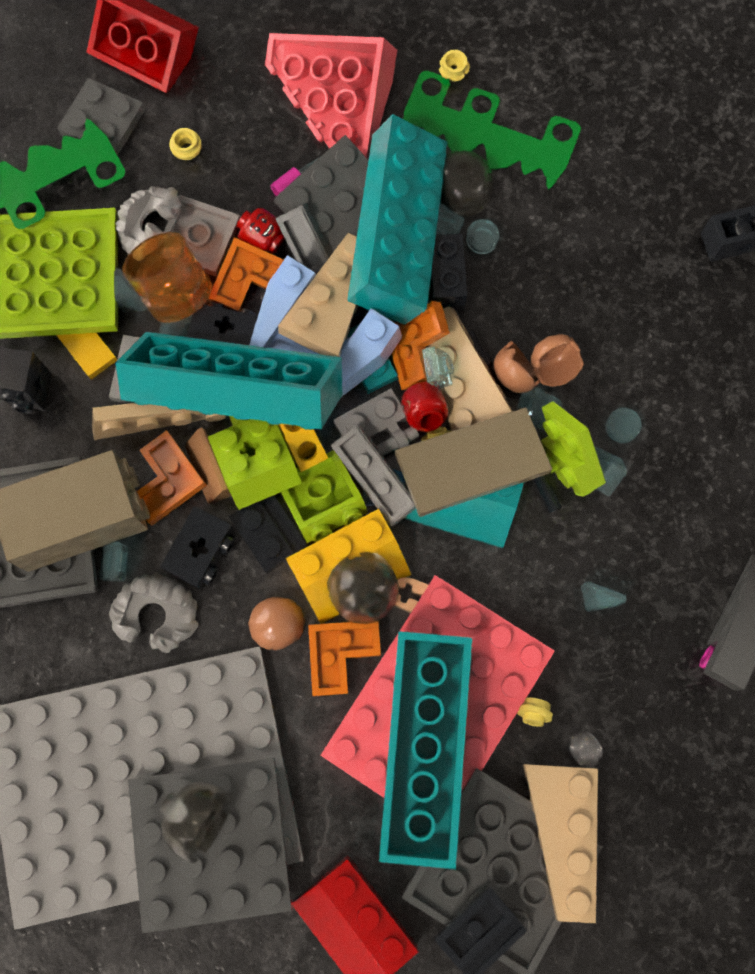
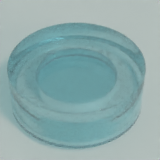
(482, 236)
(623, 425)

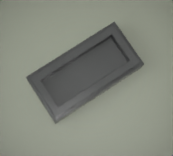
(304, 238)

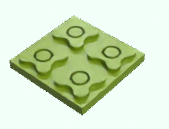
(58, 274)

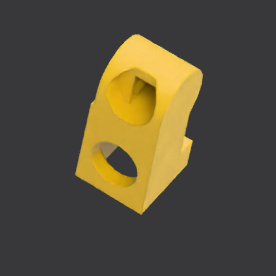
(303, 444)

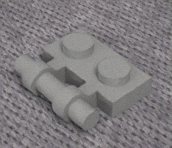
(376, 417)

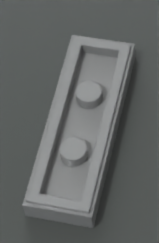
(374, 475)

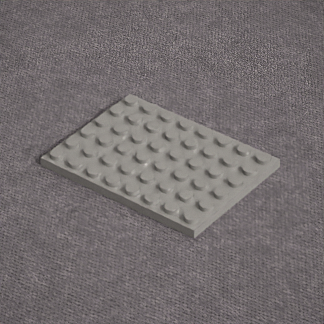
(71, 762)

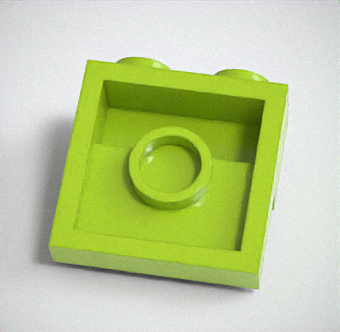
(571, 451)
(324, 499)

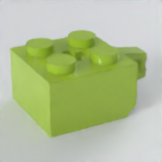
(253, 461)

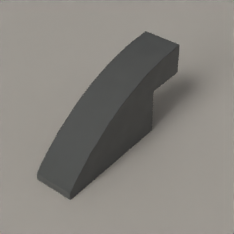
(735, 635)

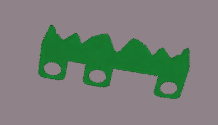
(503, 146)
(50, 164)

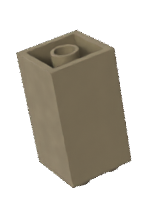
(70, 511)

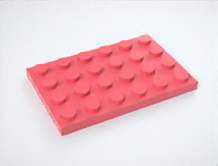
(501, 677)

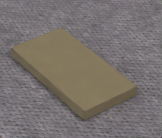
(473, 461)

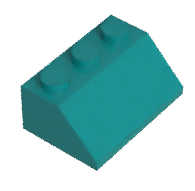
(480, 519)

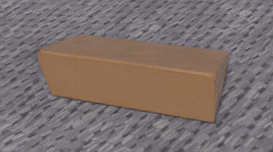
(205, 463)

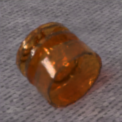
(167, 277)

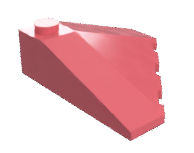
(335, 82)

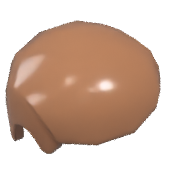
(556, 360)
(514, 369)
(276, 623)

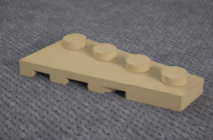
(322, 313)
(473, 389)
(133, 418)
(567, 833)

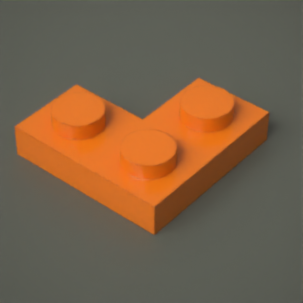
(240, 269)
(416, 335)
(175, 479)
(330, 648)

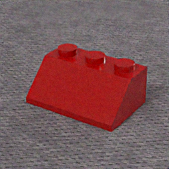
(142, 40)
(355, 922)

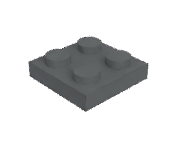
(107, 108)

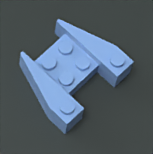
(360, 354)

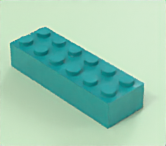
(398, 221)
(231, 379)
(426, 750)

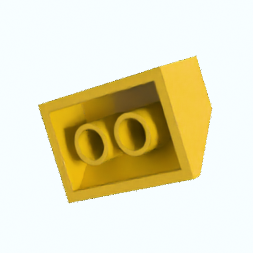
(314, 563)

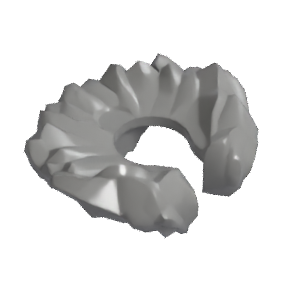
(138, 207)
(161, 590)

